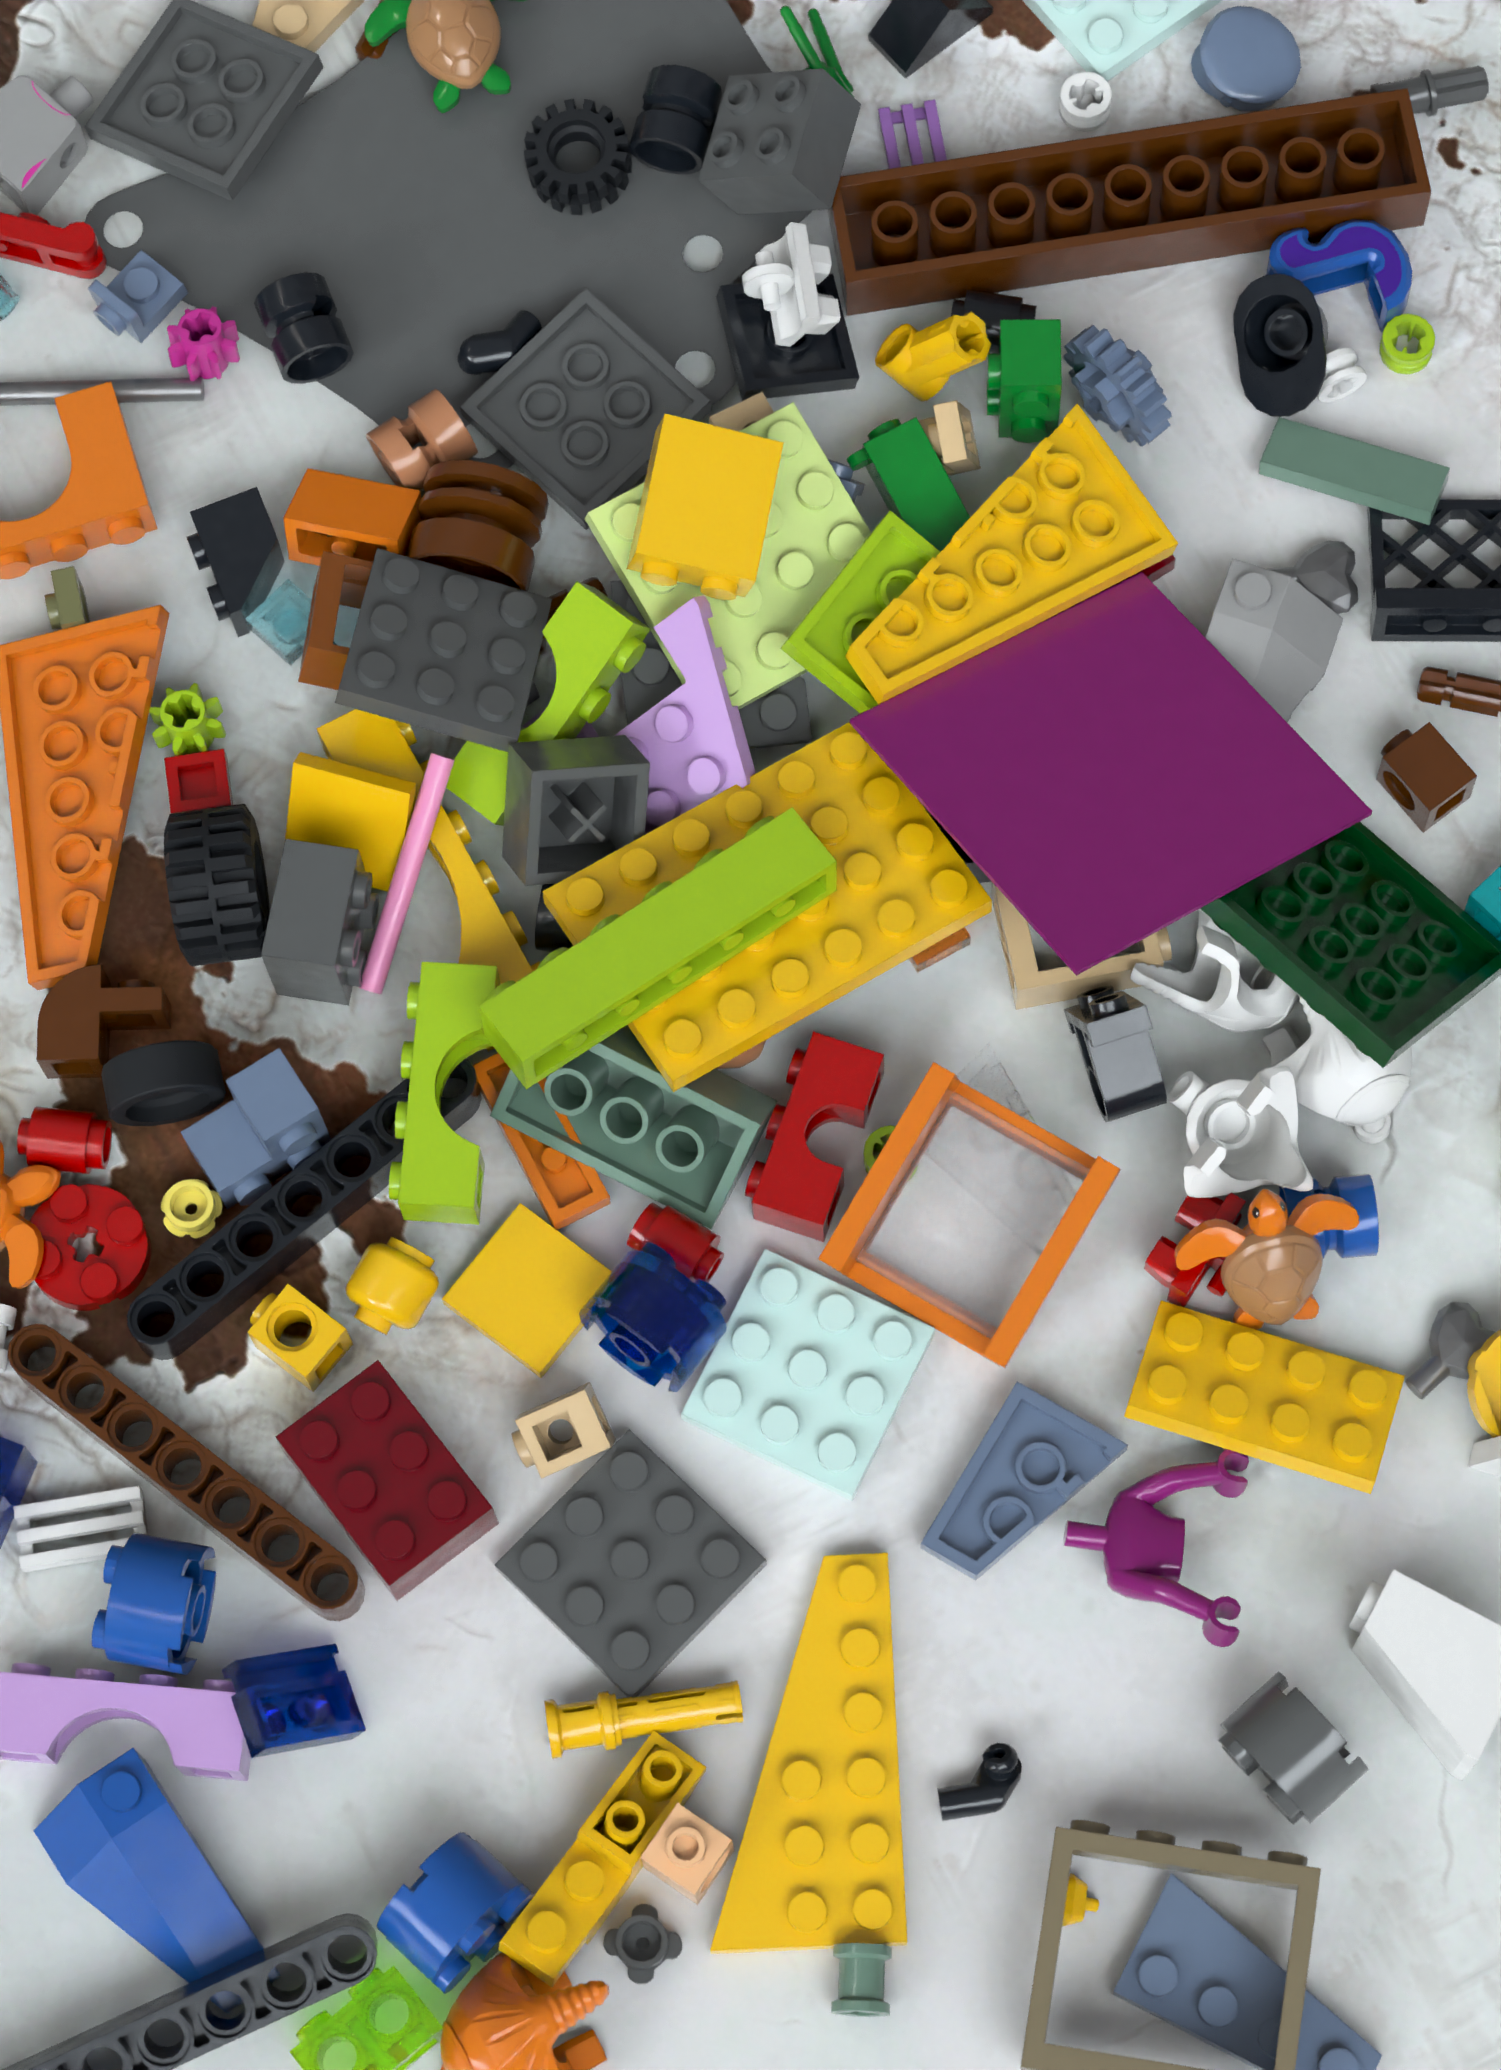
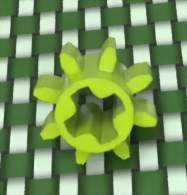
(178, 710)

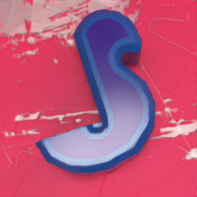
(1345, 257)

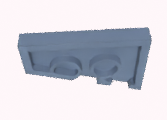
(1016, 1480)

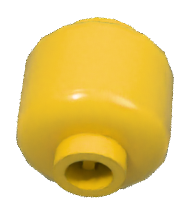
(392, 1286)

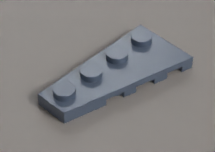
(1227, 1991)

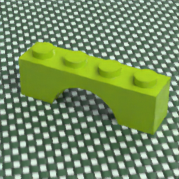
(591, 647)
(439, 1169)

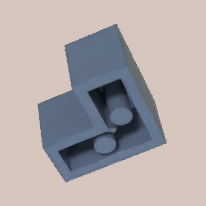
(259, 1133)

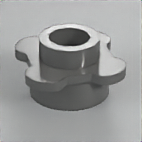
(623, 1943)

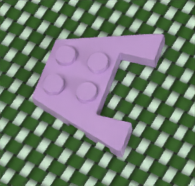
(694, 732)

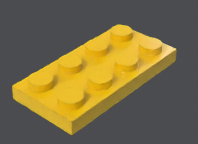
(1265, 1397)

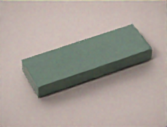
(1354, 470)

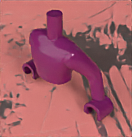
(1147, 1547)

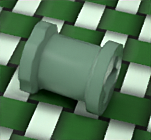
(861, 1979)

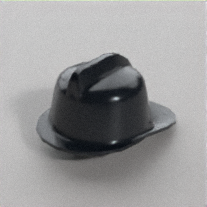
(1280, 344)

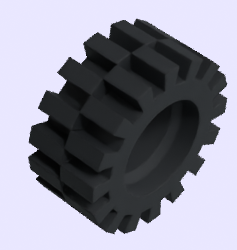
(574, 126)

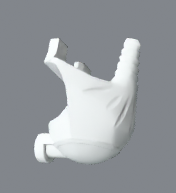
(1224, 983)
(1339, 1078)
(1241, 1133)

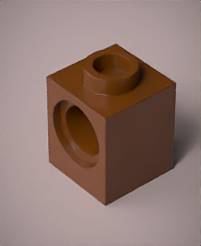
(1425, 775)

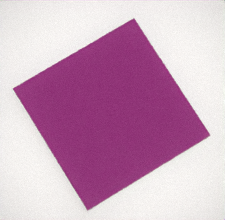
(1109, 771)

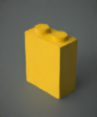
(704, 507)

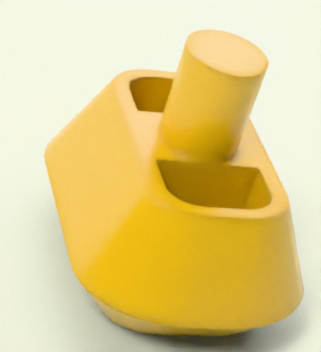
(1077, 1901)

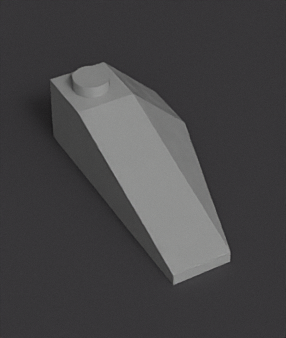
(1273, 633)

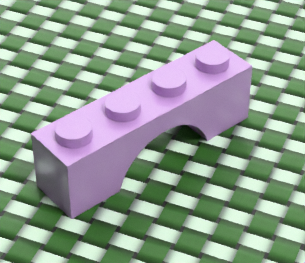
(47, 1712)

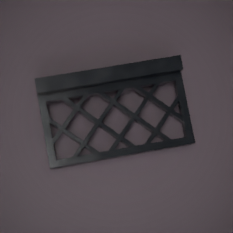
(1433, 607)

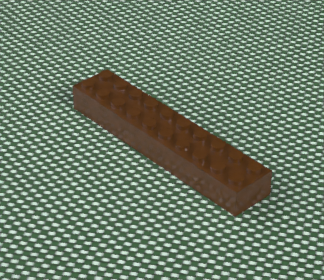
(1125, 201)

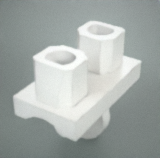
(787, 285)

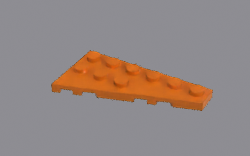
(72, 754)

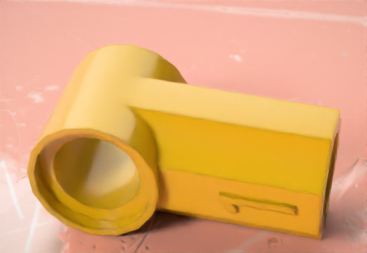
(928, 357)

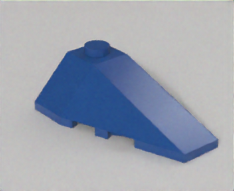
(144, 1870)

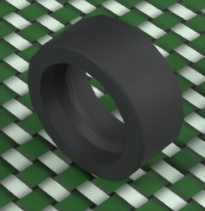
(163, 1083)

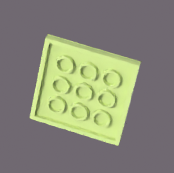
(805, 546)

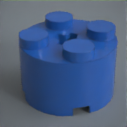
(155, 1602)
(454, 1911)

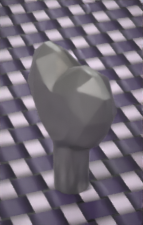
(1326, 574)
(1452, 1342)

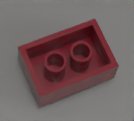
(387, 1480)

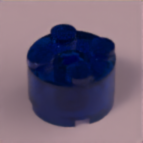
(655, 1317)

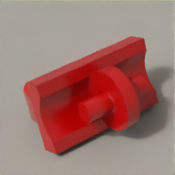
(1161, 1260)

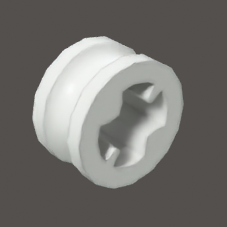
(1074, 90)
(1341, 375)

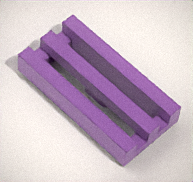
(909, 117)

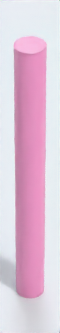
(406, 873)

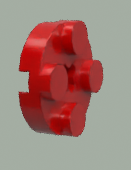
(119, 1230)

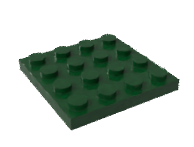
(1362, 940)

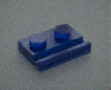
(293, 1700)

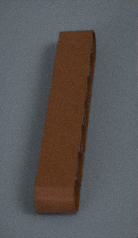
(168, 1447)

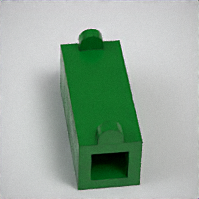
(912, 480)

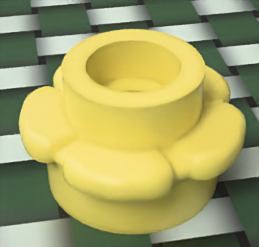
(187, 1193)

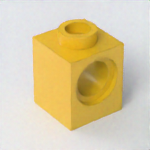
(313, 1358)

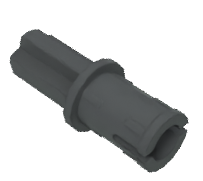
(1441, 90)

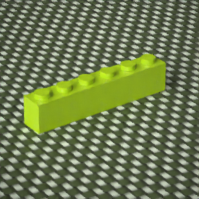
(658, 946)

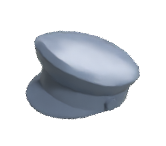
(1246, 59)

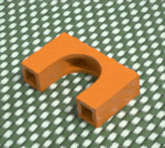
(102, 498)

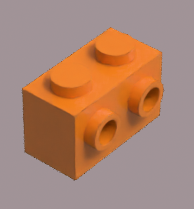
(353, 511)

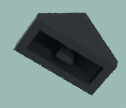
(919, 30)

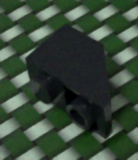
(242, 552)

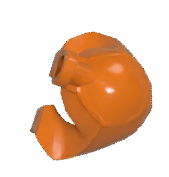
(514, 2018)

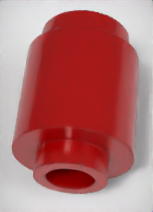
(65, 1140)
(683, 1238)

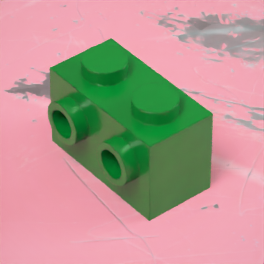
(1026, 379)

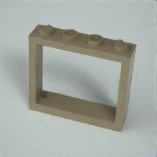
(1159, 1851)

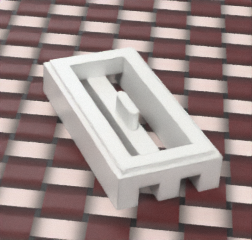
(74, 1505)

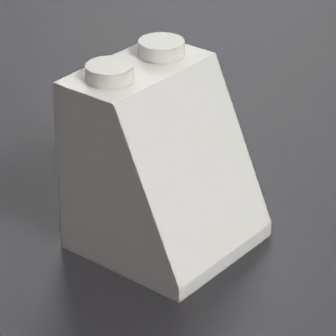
(1434, 1665)

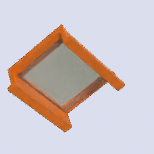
(968, 1216)

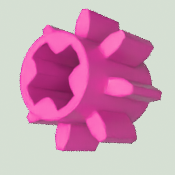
(203, 343)

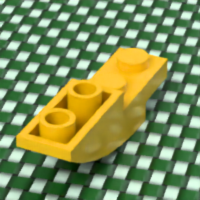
(601, 1860)

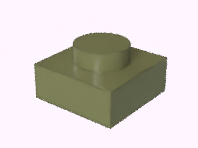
(68, 604)

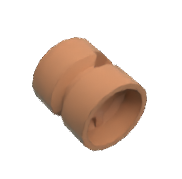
(429, 422)

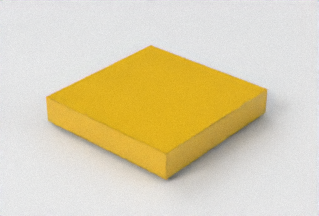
(350, 810)
(527, 1290)

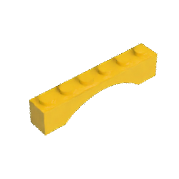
(486, 933)

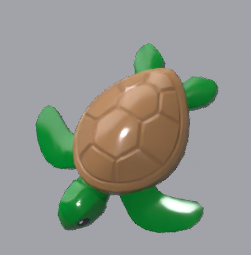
(448, 40)

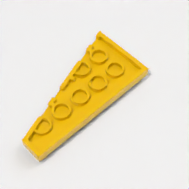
(1030, 551)
(826, 1814)

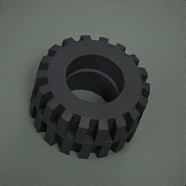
(216, 884)

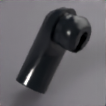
(494, 349)
(989, 1787)

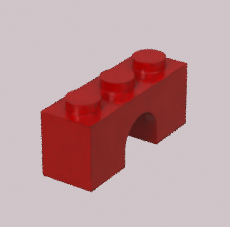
(830, 1085)

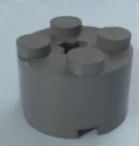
(1292, 1749)

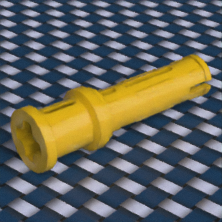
(612, 1719)

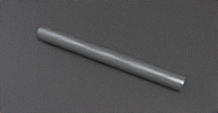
(126, 390)

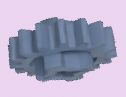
(1117, 385)

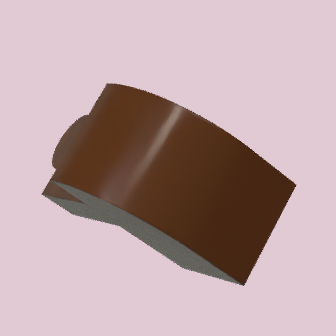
(81, 1013)

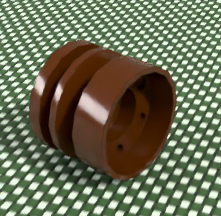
(480, 521)

